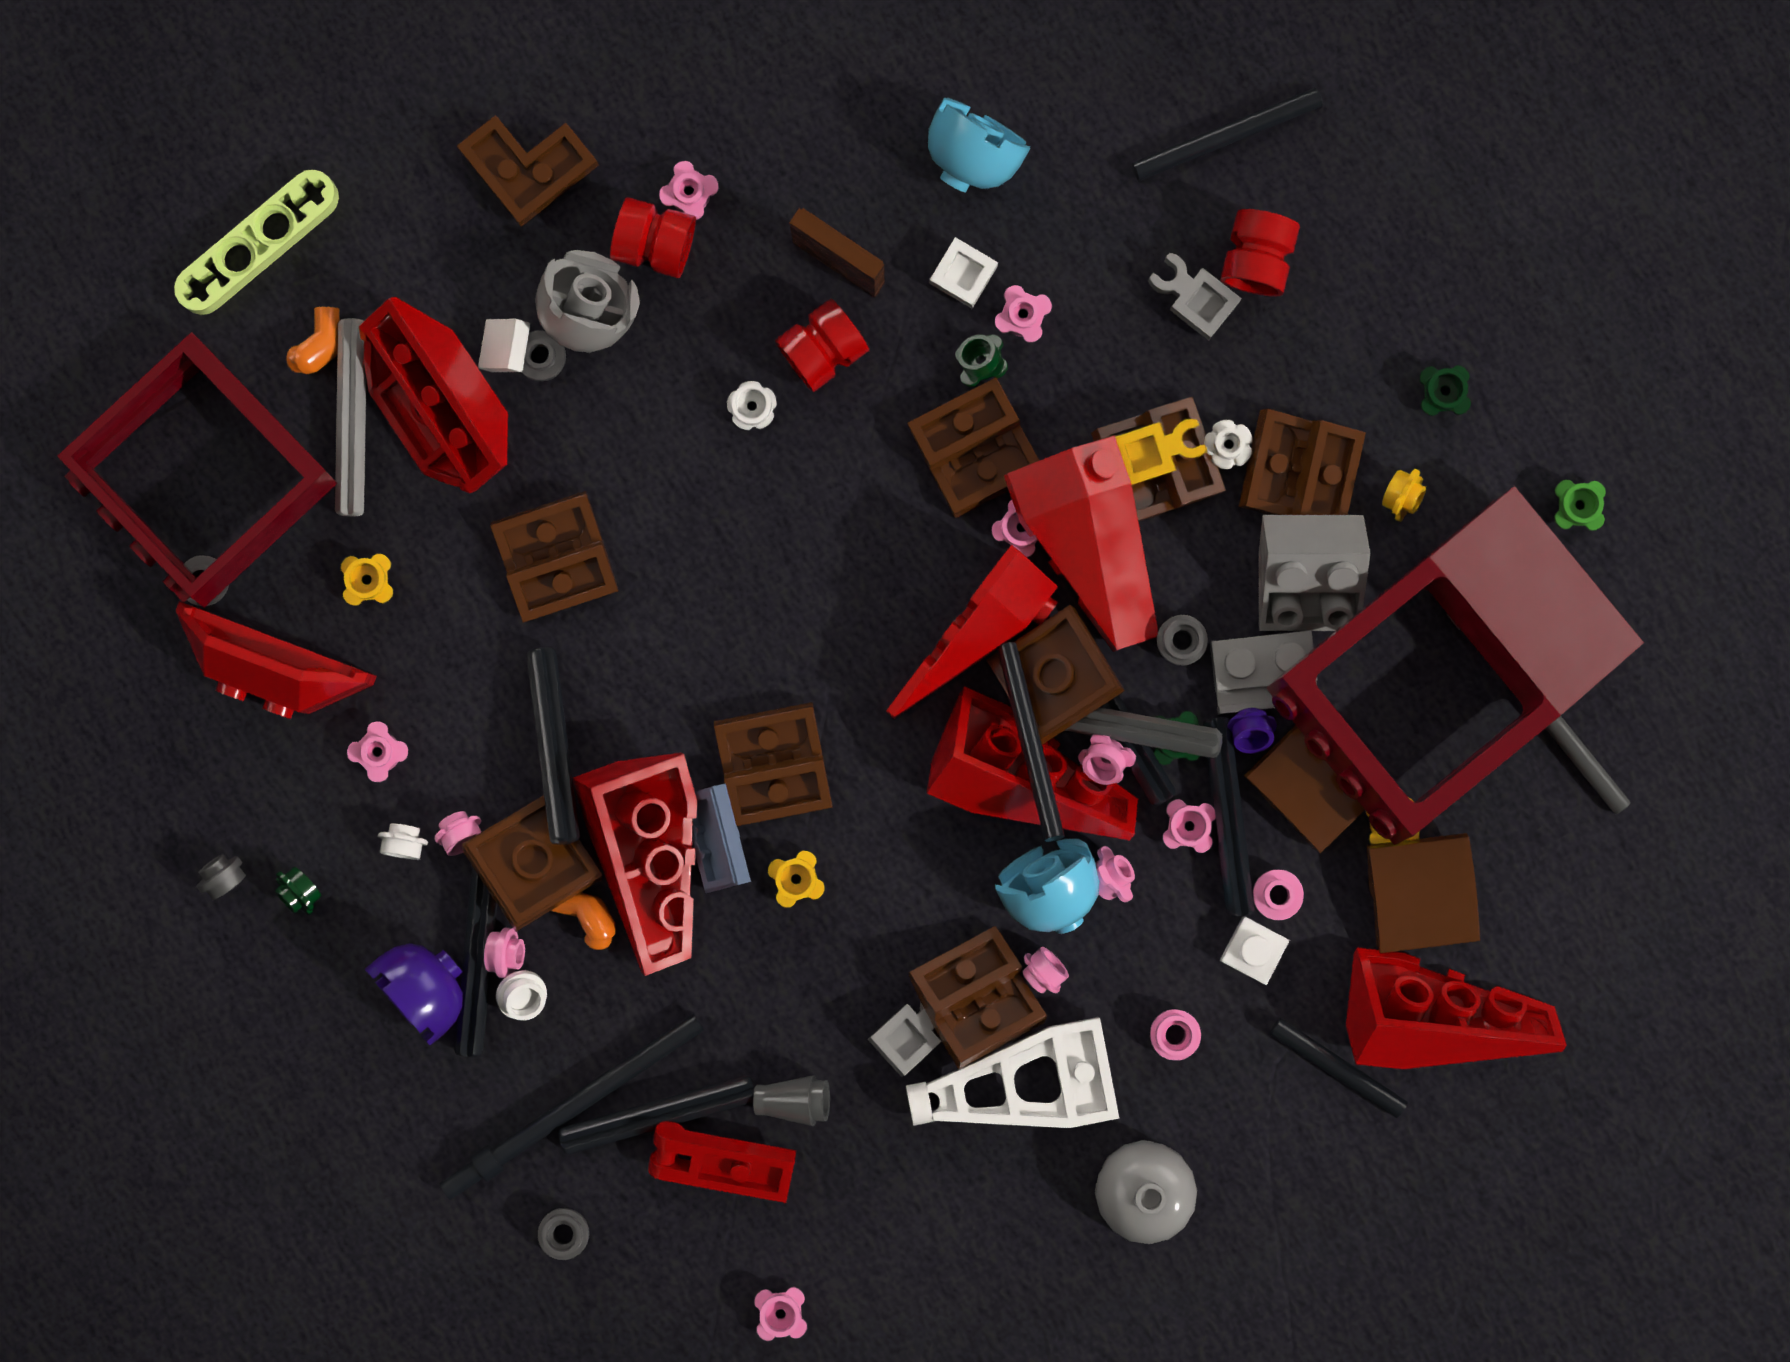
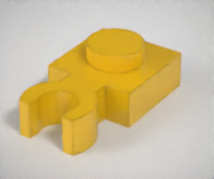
(1149, 452)

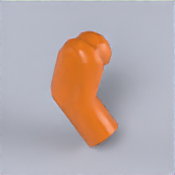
(319, 347)
(593, 917)

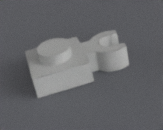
(1201, 301)
(905, 1039)

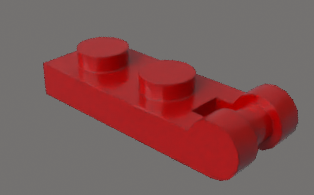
(721, 1163)

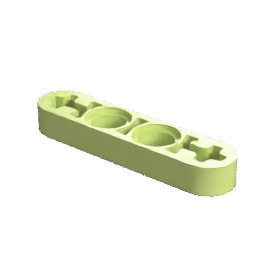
(251, 235)

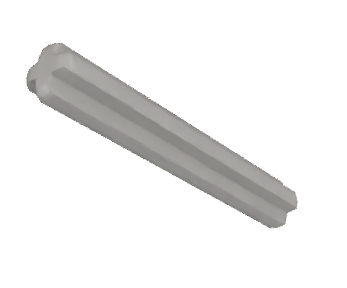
(350, 420)

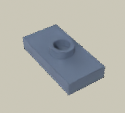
(718, 841)

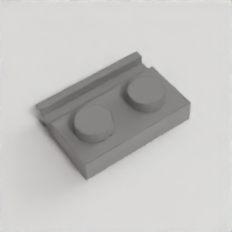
(1252, 663)

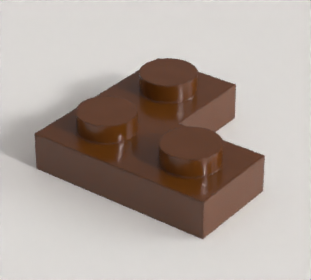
(531, 179)

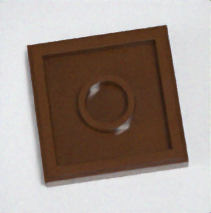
(837, 252)
(1062, 672)
(525, 868)

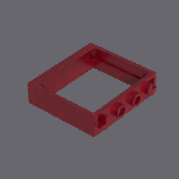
(132, 411)

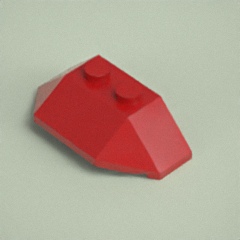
(434, 396)
(267, 666)

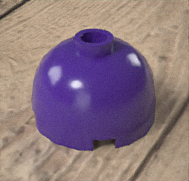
(420, 987)

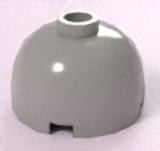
(585, 301)
(1146, 1192)

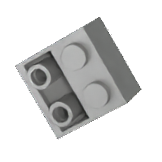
(1311, 571)

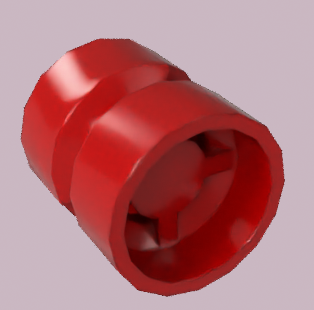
(652, 237)
(1258, 260)
(822, 345)

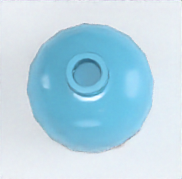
(973, 147)
(1051, 889)

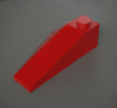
(1089, 526)
(996, 613)
(985, 773)
(643, 835)
(1425, 1019)

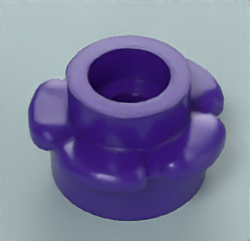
(1252, 730)

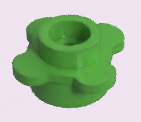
(1592, 497)

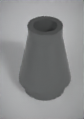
(794, 1100)

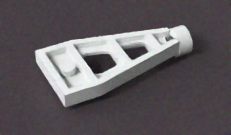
(1082, 1072)

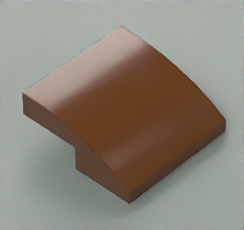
(972, 446)
(1301, 466)
(1194, 477)
(554, 556)
(773, 764)
(1304, 790)
(1423, 893)
(977, 997)

